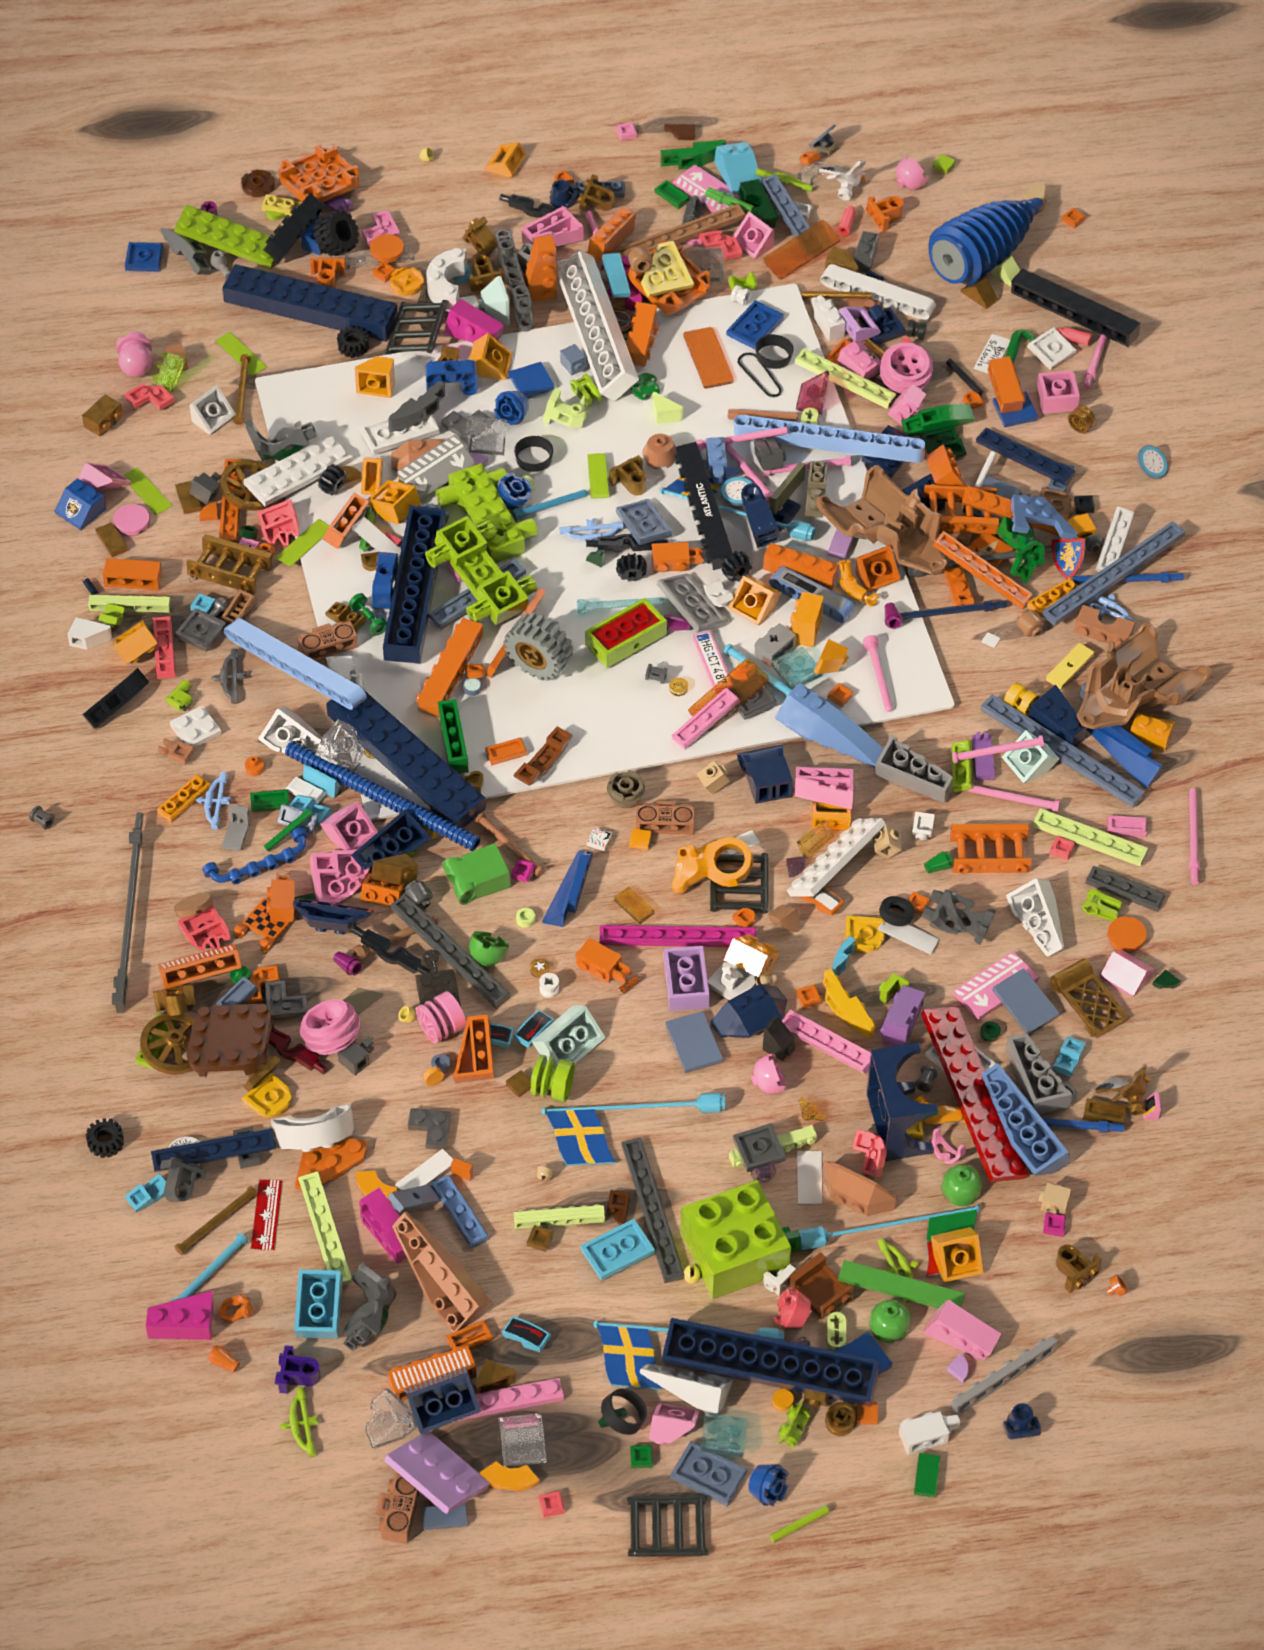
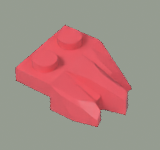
(279, 522)
(204, 929)

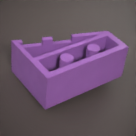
(902, 1016)

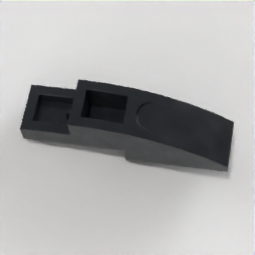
(115, 698)

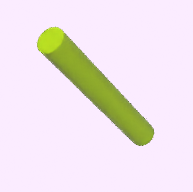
(799, 1523)

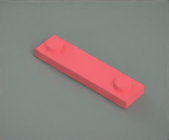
(164, 648)

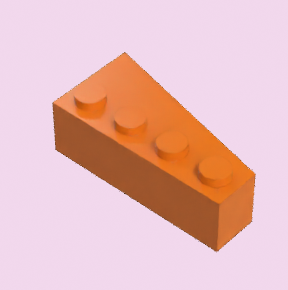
(541, 269)

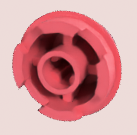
(793, 1310)

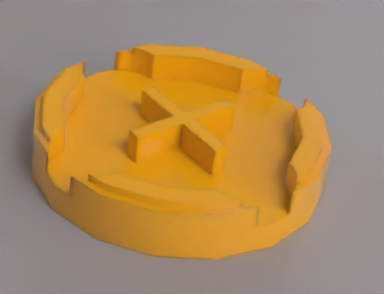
(406, 281)

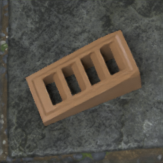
(237, 600)

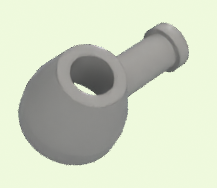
(219, 262)

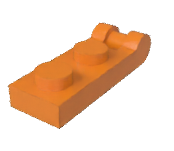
(958, 586)

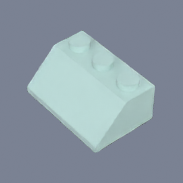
(570, 1036)

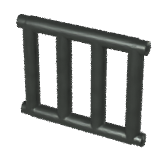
(400, 320)
(763, 890)
(656, 1502)

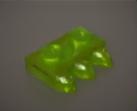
(168, 370)

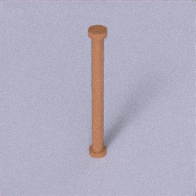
(481, 819)

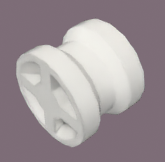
(740, 295)
(549, 990)

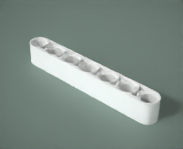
(885, 293)

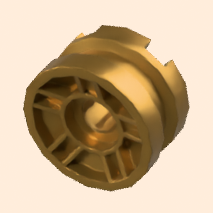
(1081, 419)
(834, 1424)

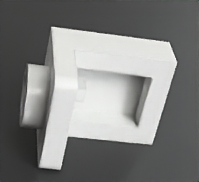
(717, 594)
(923, 825)

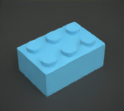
(318, 1304)

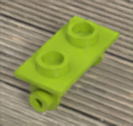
(796, 1417)

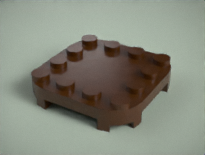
(229, 1038)

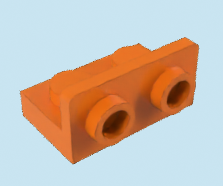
(380, 892)

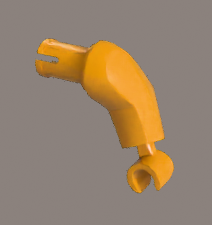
(851, 588)
(945, 1113)

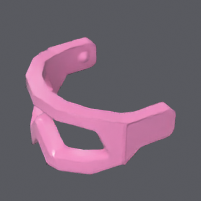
(937, 1138)

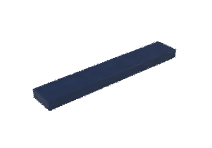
(1025, 456)
(217, 1148)

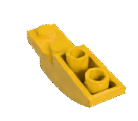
(848, 1009)

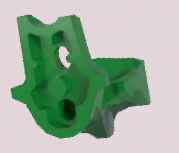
(1027, 549)

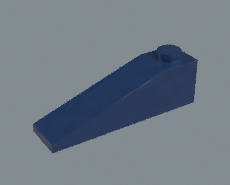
(396, 838)

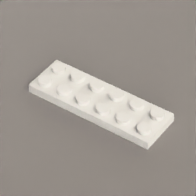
(296, 470)
(836, 857)

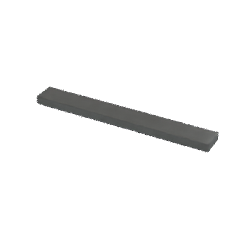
(450, 951)
(652, 1210)

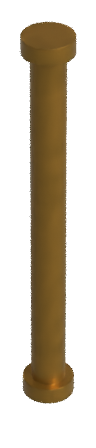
(239, 419)
(180, 1248)

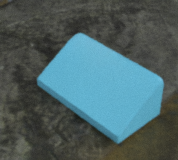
(321, 781)

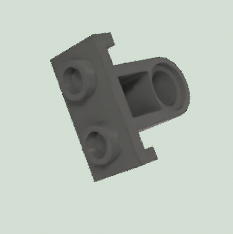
(180, 1177)

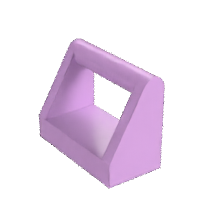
(855, 331)

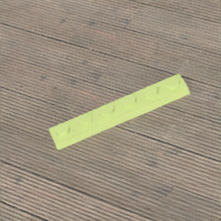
(846, 378)
(1090, 837)
(324, 1225)

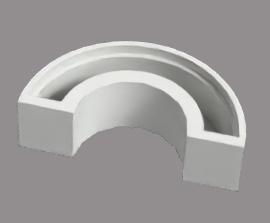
(440, 271)
(315, 1131)

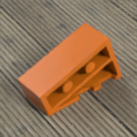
(642, 333)
(945, 468)
(476, 1053)

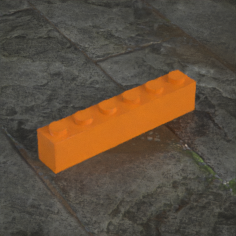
(450, 666)

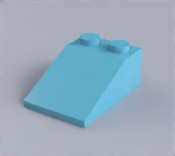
(736, 164)

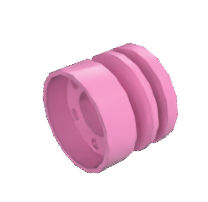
(441, 1017)

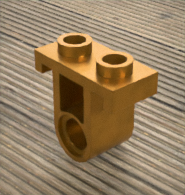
(594, 194)
(480, 236)
(483, 273)
(630, 475)
(174, 999)
(1078, 1268)

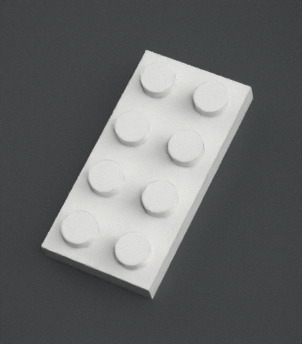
(381, 439)

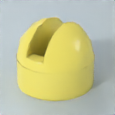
(426, 154)
(407, 1014)
(692, 1279)

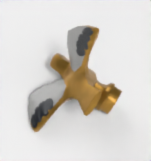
(1131, 1090)

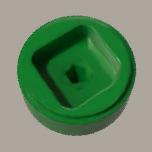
(237, 974)

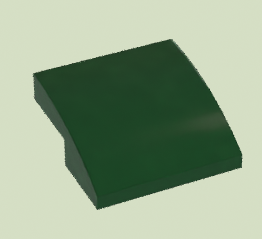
(946, 437)

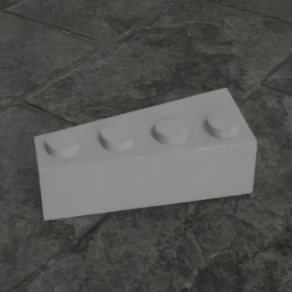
(912, 771)

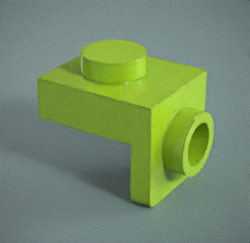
(749, 282)
(113, 615)
(890, 986)

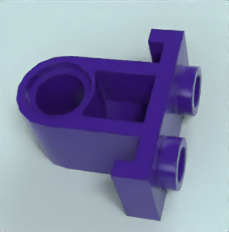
(294, 1369)

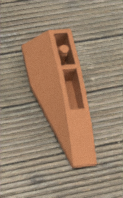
(441, 1276)

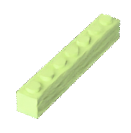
(131, 603)
(788, 1141)
(559, 1216)

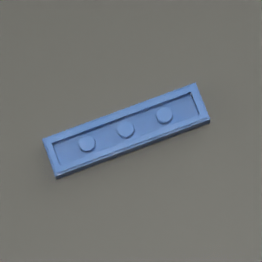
(460, 1211)

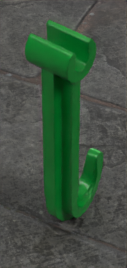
(1015, 342)

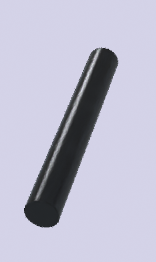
(964, 376)

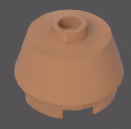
(659, 451)

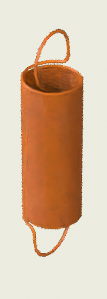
(630, 983)

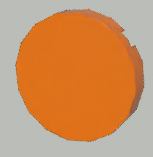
(386, 248)
(1127, 934)

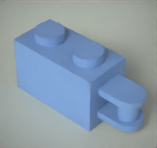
(716, 459)

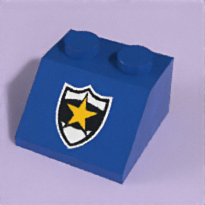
(80, 504)

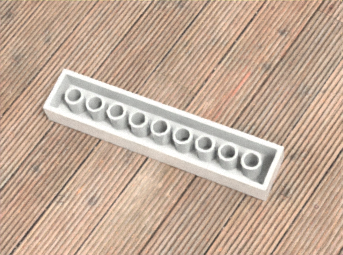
(597, 325)

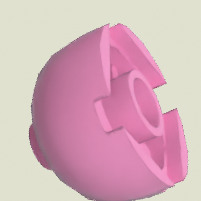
(910, 174)
(769, 1075)

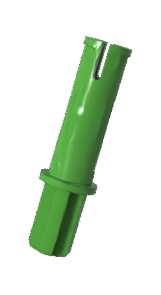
(728, 200)
(370, 516)

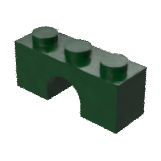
(755, 194)

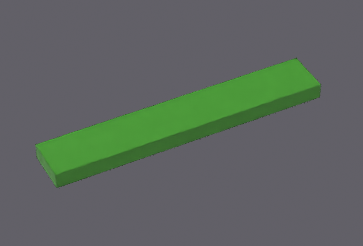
(898, 1285)

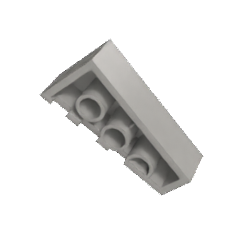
(1035, 1076)

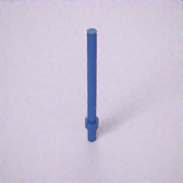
(1164, 577)
(1102, 1126)

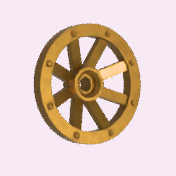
(230, 495)
(170, 1044)

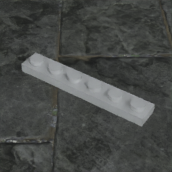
(1009, 1371)

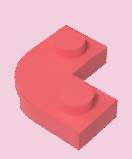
(715, 238)
(156, 394)
(875, 1151)

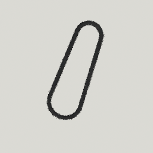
(770, 395)

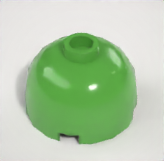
(487, 949)
(962, 1185)
(890, 1321)

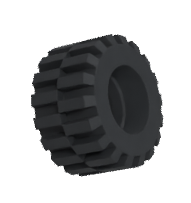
(326, 236)

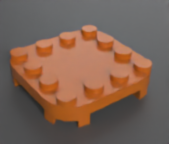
(319, 173)
(678, 300)

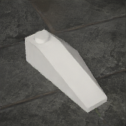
(286, 727)
(1038, 912)
(702, 1392)

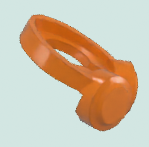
(245, 1311)

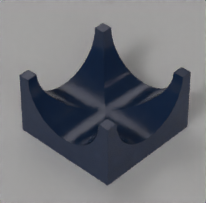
(890, 1106)

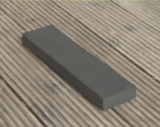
(1125, 888)

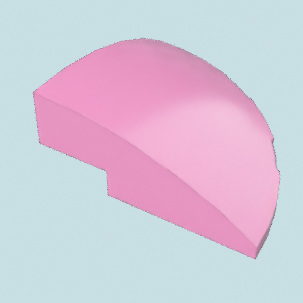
(335, 875)

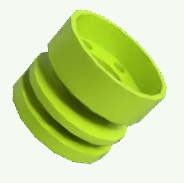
(548, 1077)

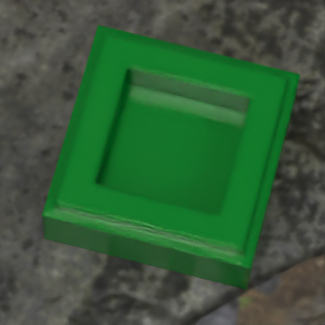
(641, 1456)

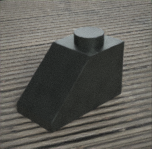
(778, 1039)

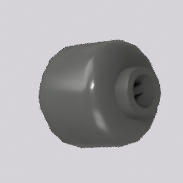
(419, 893)

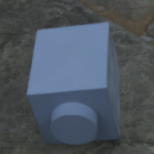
(573, 359)

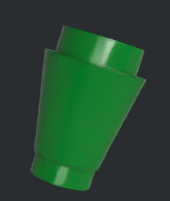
(939, 862)

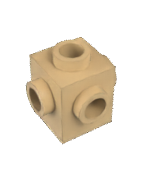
(887, 842)

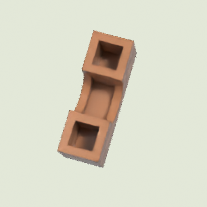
(1088, 625)

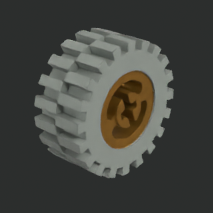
(538, 646)

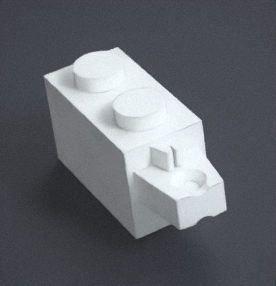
(828, 318)
(927, 1431)

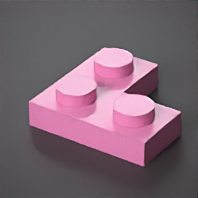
(384, 225)

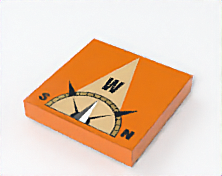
(989, 544)

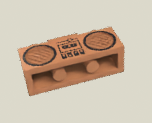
(328, 640)
(665, 818)
(399, 1518)

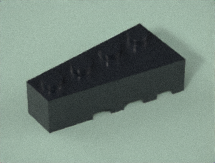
(293, 227)

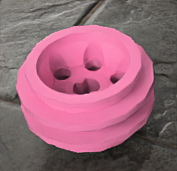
(905, 374)
(330, 1026)

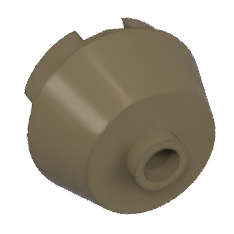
(625, 789)

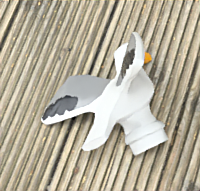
(847, 179)

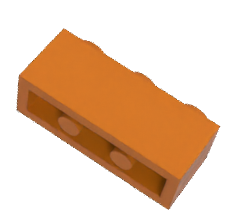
(1006, 384)
(345, 520)
(132, 574)

